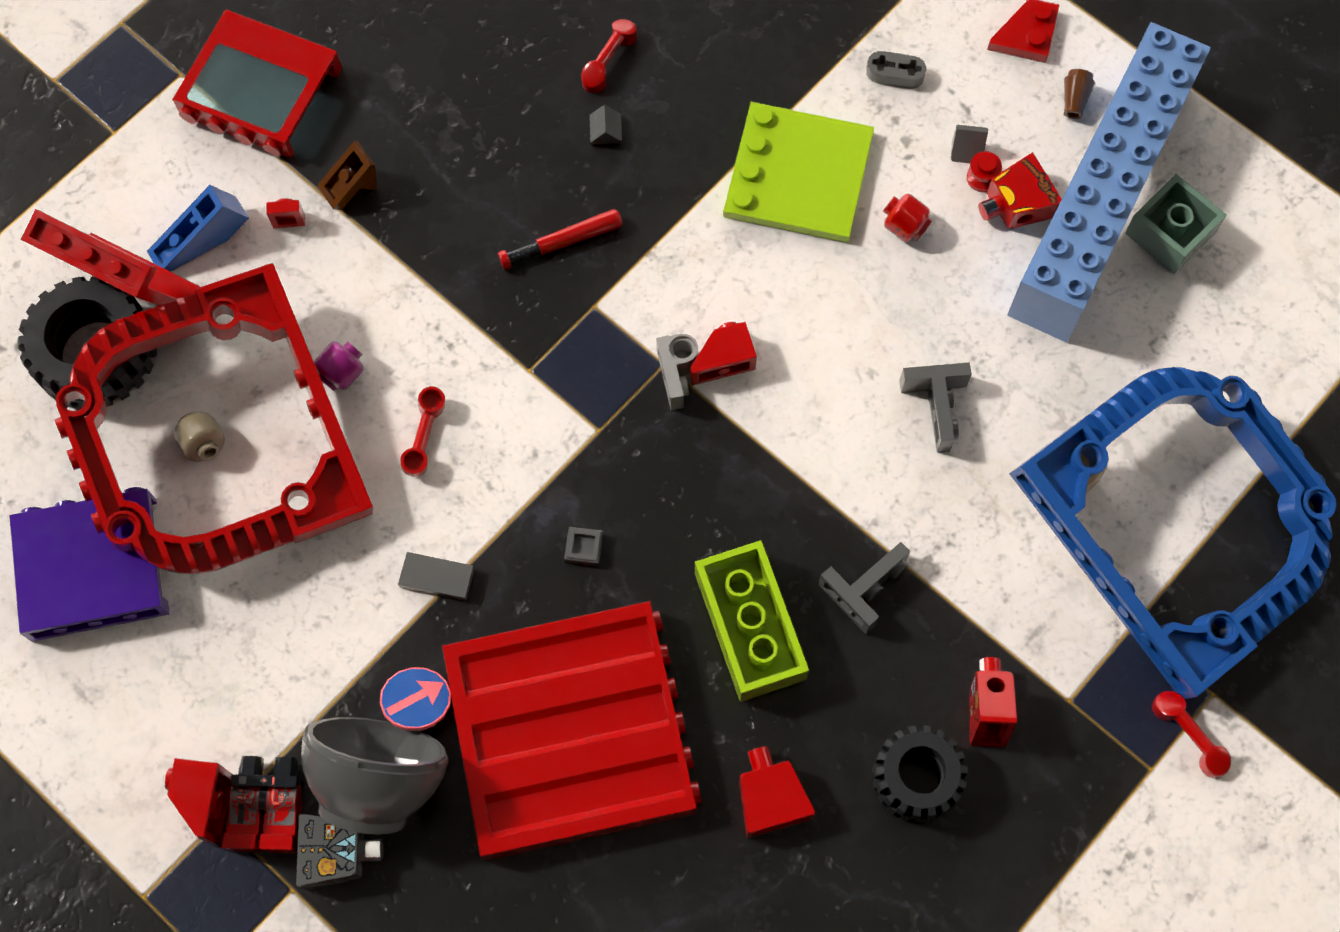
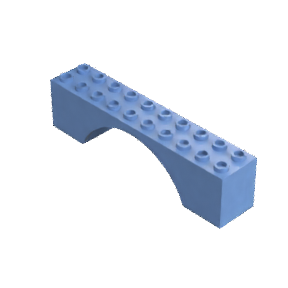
(1107, 182)

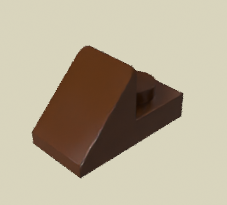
(347, 176)

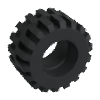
(937, 750)

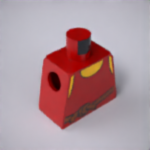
(1021, 195)

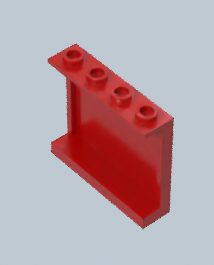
(106, 260)

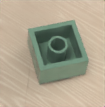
(1175, 223)

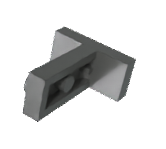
(939, 383)
(867, 587)

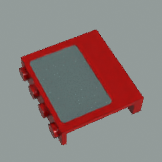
(254, 82)

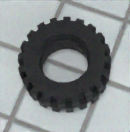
(59, 317)

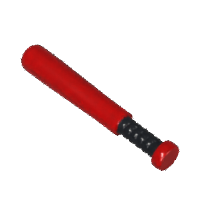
(570, 235)

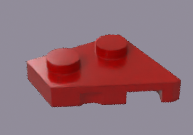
(1027, 31)

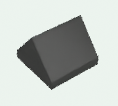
(605, 126)

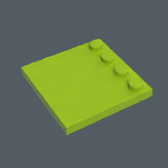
(798, 172)

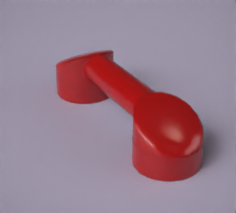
(594, 72)
(431, 405)
(1215, 759)

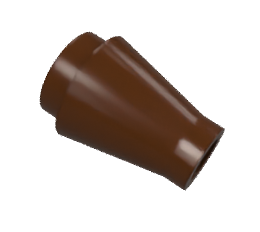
(1077, 90)

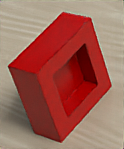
(285, 213)

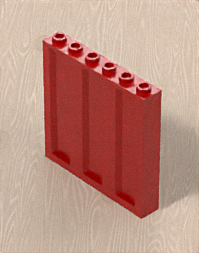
(569, 730)

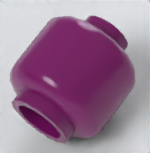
(339, 365)

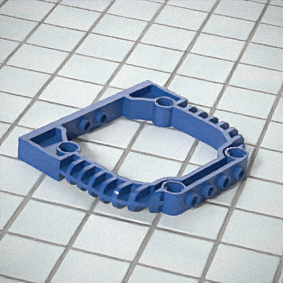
(1188, 654)

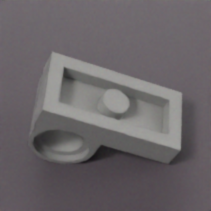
(676, 368)

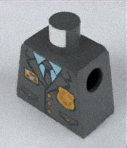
(331, 853)

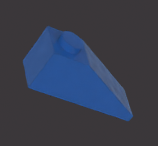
(201, 227)

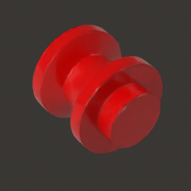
(982, 170)

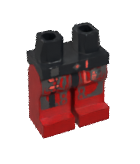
(264, 807)

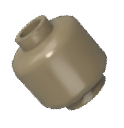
(199, 436)

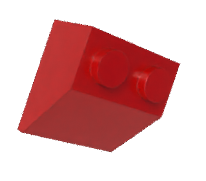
(201, 796)

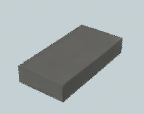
(436, 576)

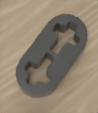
(896, 69)

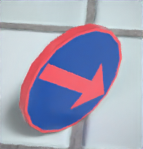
(415, 699)

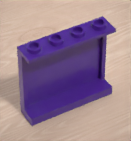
(74, 576)

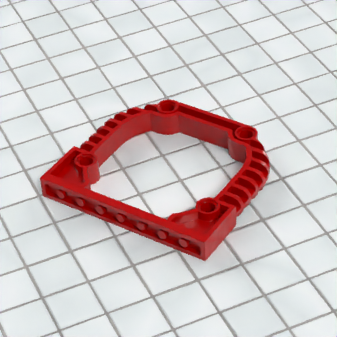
(257, 307)

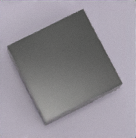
(583, 546)

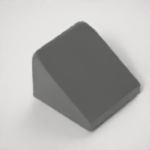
(968, 142)

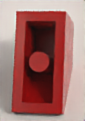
(724, 354)

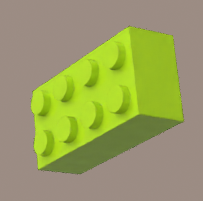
(751, 621)

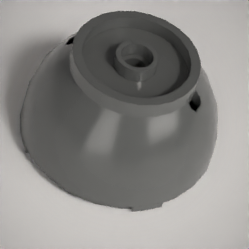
(370, 772)

